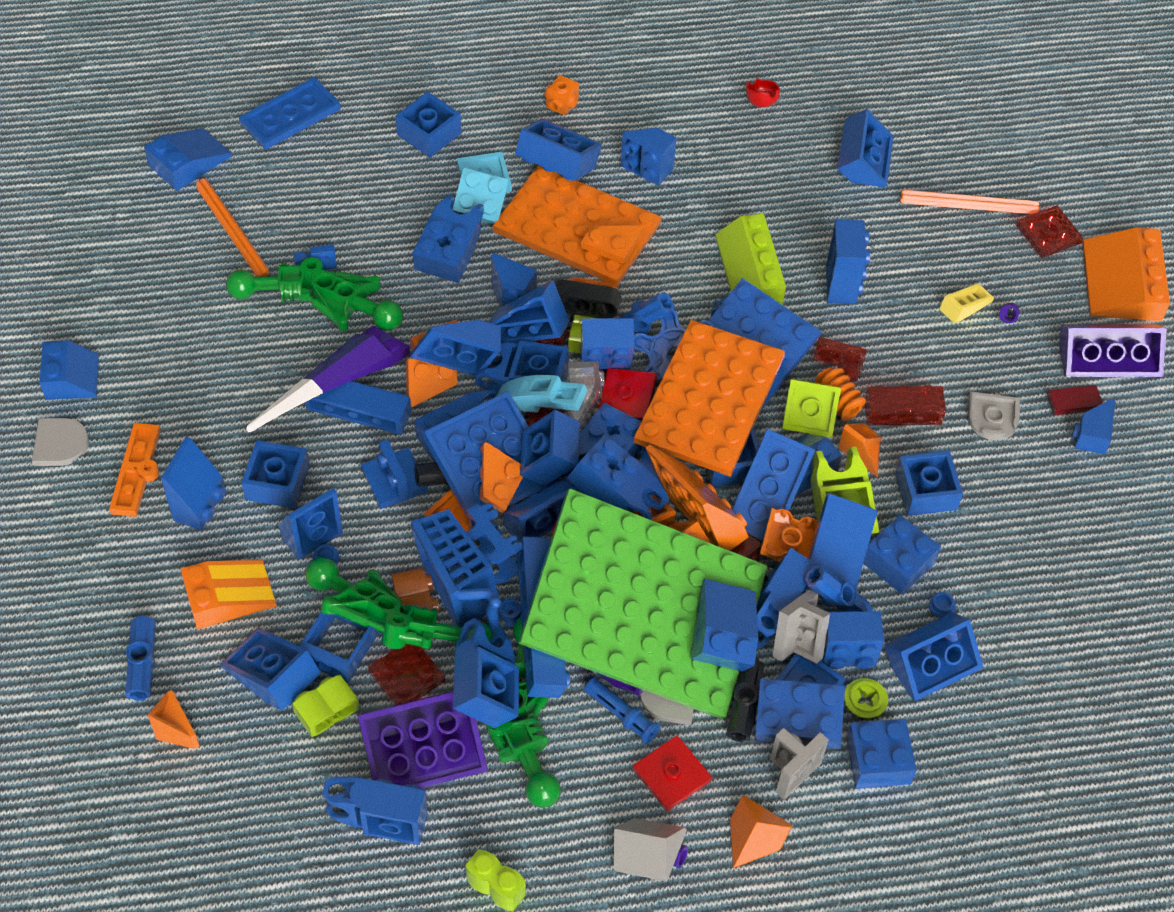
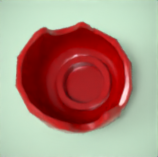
(762, 93)

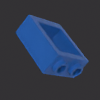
(331, 663)

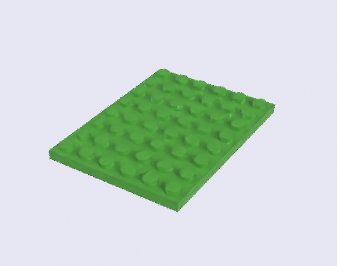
(627, 601)

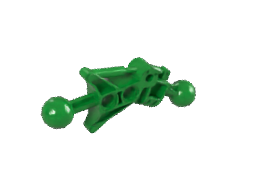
(333, 293)
(377, 606)
(526, 739)

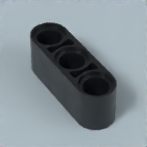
(588, 298)

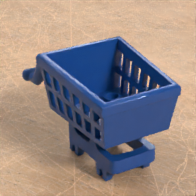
(476, 591)

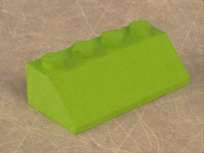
(750, 255)

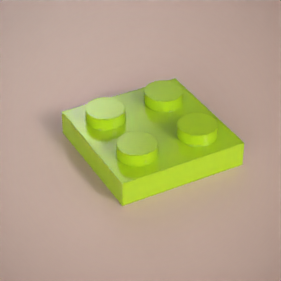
(811, 407)

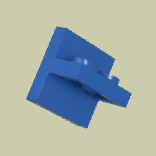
(392, 476)

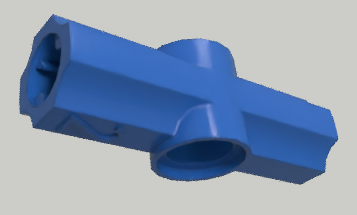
(649, 311)
(835, 592)
(140, 671)

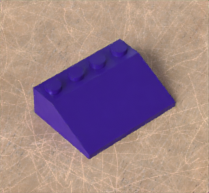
(422, 742)

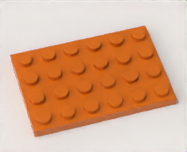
(557, 213)
(710, 397)

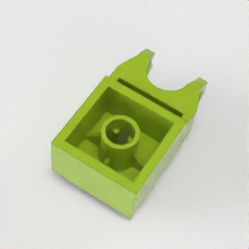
(851, 484)

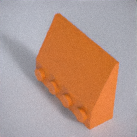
(1126, 275)
(698, 500)

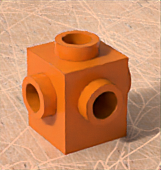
(562, 95)

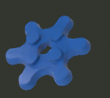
(660, 345)

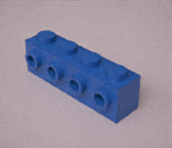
(364, 406)

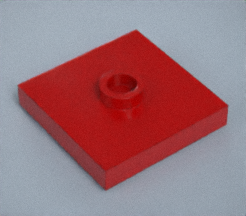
(629, 391)
(672, 773)

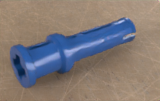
(631, 717)

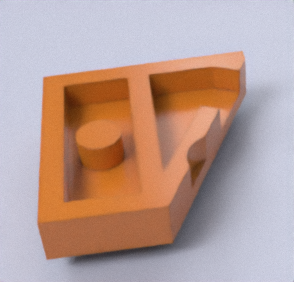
(612, 240)
(427, 380)
(499, 477)

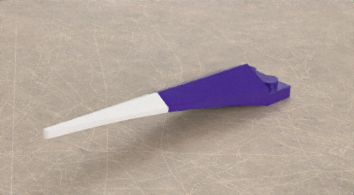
(355, 358)

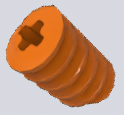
(849, 401)

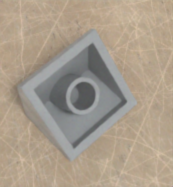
(647, 848)

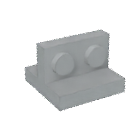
(802, 629)
(796, 759)

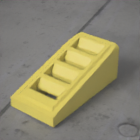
(963, 302)

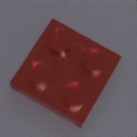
(1049, 231)
(406, 674)

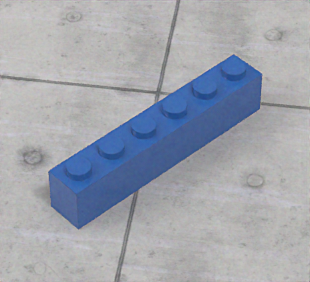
(544, 673)

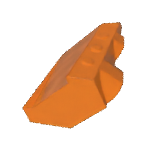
(787, 532)

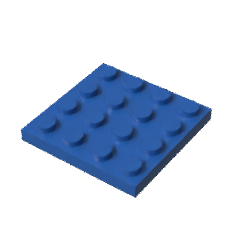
(764, 320)
(458, 443)

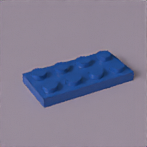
(289, 113)
(771, 480)

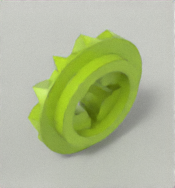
(867, 688)

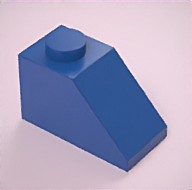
(1095, 428)

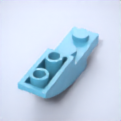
(544, 391)

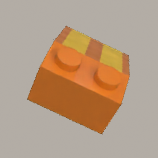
(227, 590)

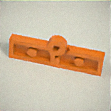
(136, 470)

